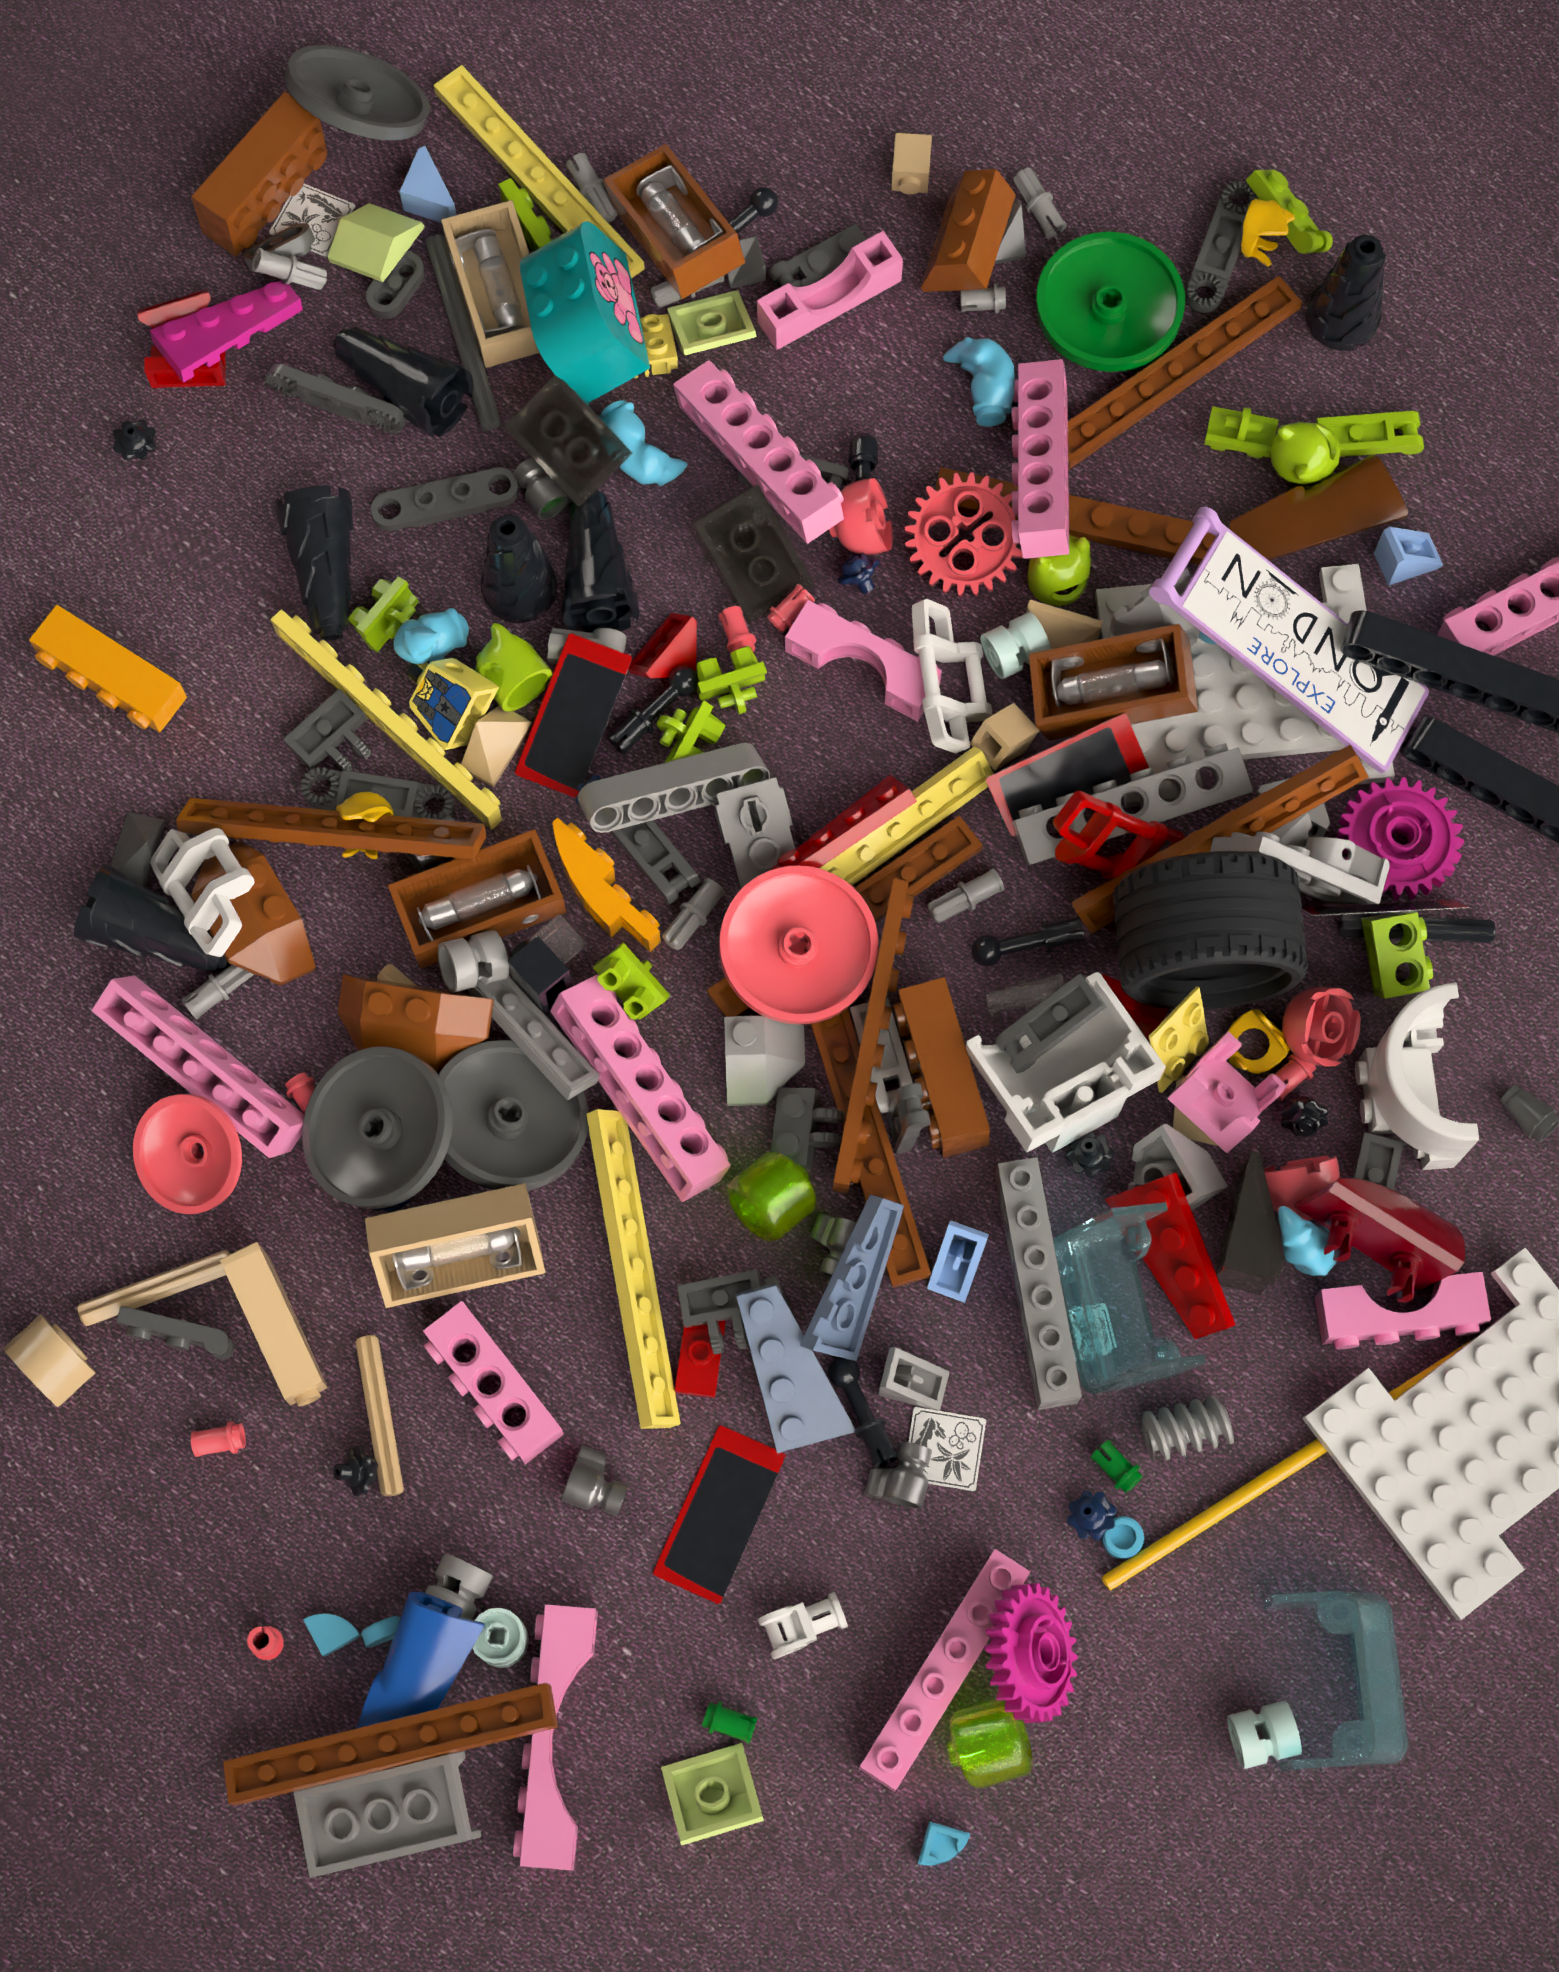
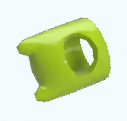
(1302, 452)
(1060, 573)
(513, 668)

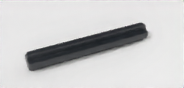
(1437, 929)

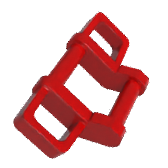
(1082, 847)

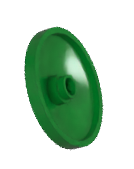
(1110, 301)

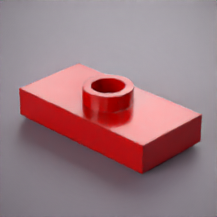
(697, 1363)

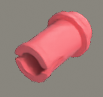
(789, 608)
(736, 629)
(1294, 1073)
(301, 1089)
(218, 1439)
(274, 1646)

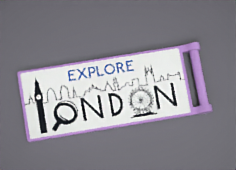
(1289, 642)

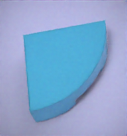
(330, 1632)
(941, 1844)

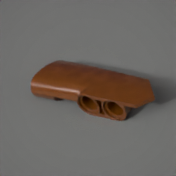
(1331, 509)

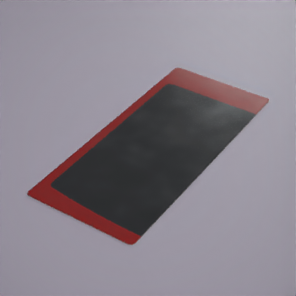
(573, 715)
(1071, 766)
(1384, 907)
(719, 1514)

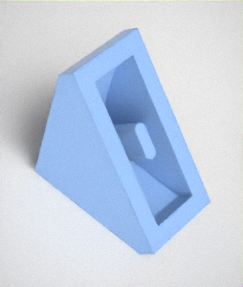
(424, 190)
(1405, 554)
(957, 1261)

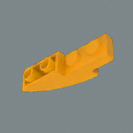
(591, 880)

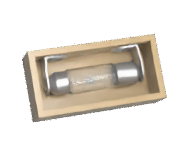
(486, 259)
(454, 1245)

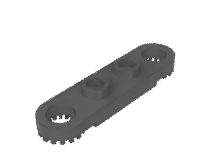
(1219, 249)
(325, 394)
(444, 499)
(404, 796)

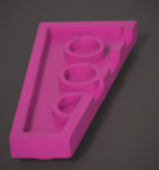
(212, 330)

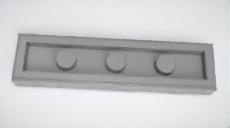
(538, 1037)

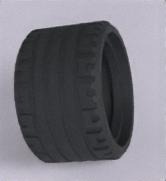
(1210, 924)

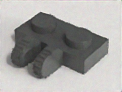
(326, 730)
(797, 1122)
(716, 1301)

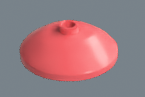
(170, 1158)

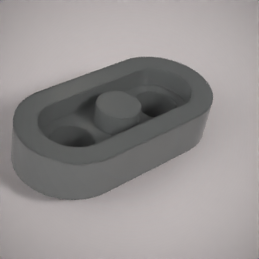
(291, 241)
(396, 287)

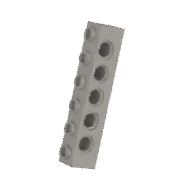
(1229, 782)
(1037, 1284)

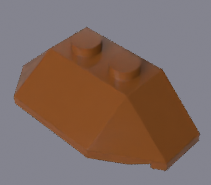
(272, 932)
(413, 1018)

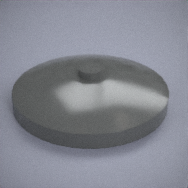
(356, 92)
(510, 1119)
(377, 1127)

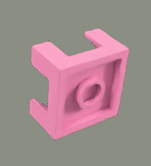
(1221, 1098)

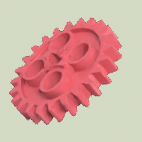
(943, 509)

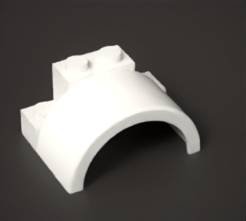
(1076, 1081)
(1402, 1086)

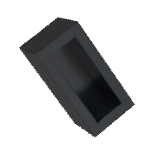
(539, 973)

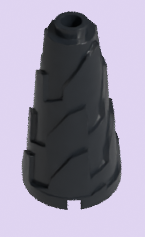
(1349, 300)
(408, 378)
(319, 549)
(516, 572)
(596, 575)
(139, 922)

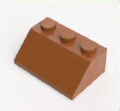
(970, 233)

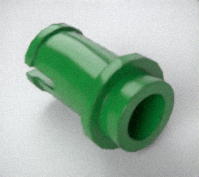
(1119, 1468)
(729, 1722)

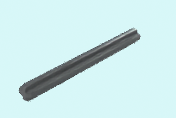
(463, 331)

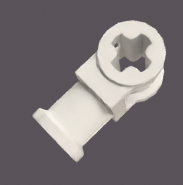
(799, 1624)

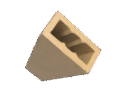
(274, 1324)

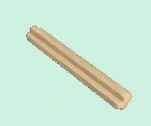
(152, 1288)
(379, 1415)

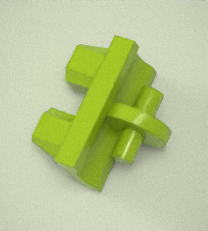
(1241, 432)
(392, 608)
(746, 673)
(699, 724)
(631, 982)

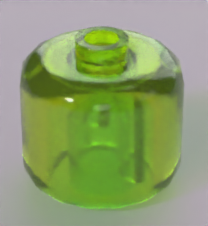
(771, 1196)
(989, 1744)

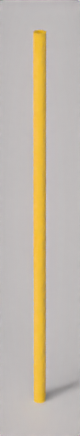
(1234, 1500)

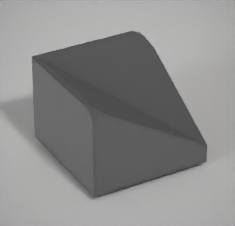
(754, 267)

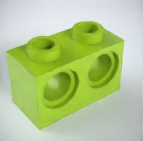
(1386, 957)

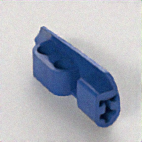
(421, 1660)

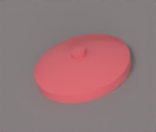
(798, 944)

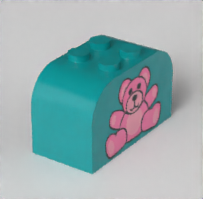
(584, 311)

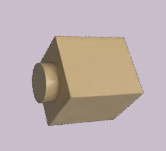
(911, 163)
(1004, 736)

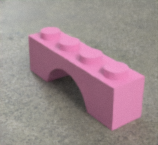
(862, 275)
(823, 636)
(1352, 1316)

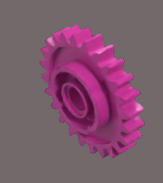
(1419, 819)
(1031, 1653)

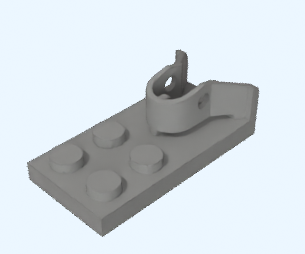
(1320, 866)
(384, 1815)

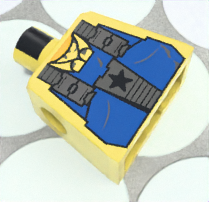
(450, 699)

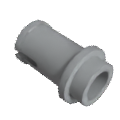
(983, 299)

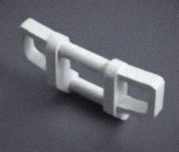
(943, 649)
(216, 895)

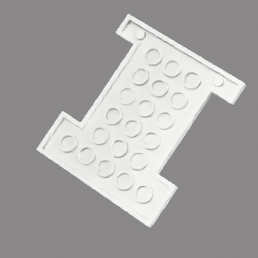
(1233, 700)
(1461, 1445)

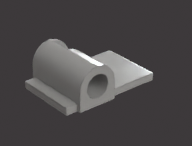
(755, 826)

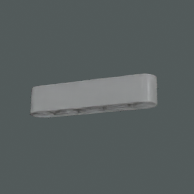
(669, 787)

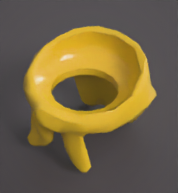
(1263, 219)
(367, 807)
(1277, 1050)

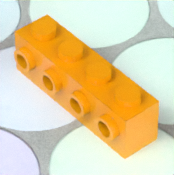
(108, 669)

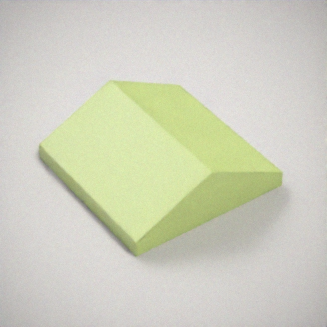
(373, 241)
(710, 323)
(712, 1794)

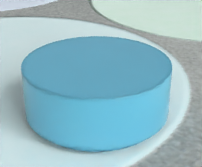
(1124, 1539)
(380, 1631)

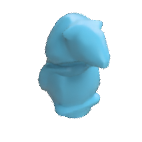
(992, 381)
(647, 462)
(431, 636)
(1304, 1244)

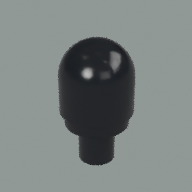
(863, 455)

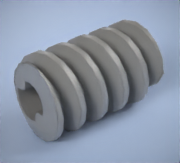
(1186, 1427)

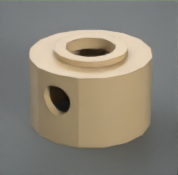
(50, 1360)

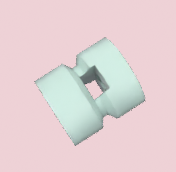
(1011, 647)
(502, 1638)
(1278, 1730)

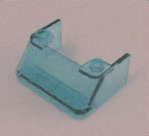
(1108, 1305)
(1381, 1731)

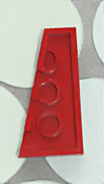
(852, 825)
(1180, 1256)

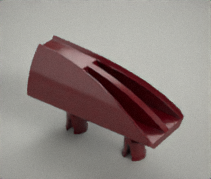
(1388, 1229)

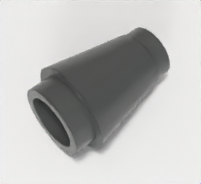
(1531, 1114)

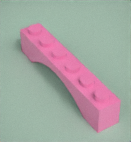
(548, 1828)

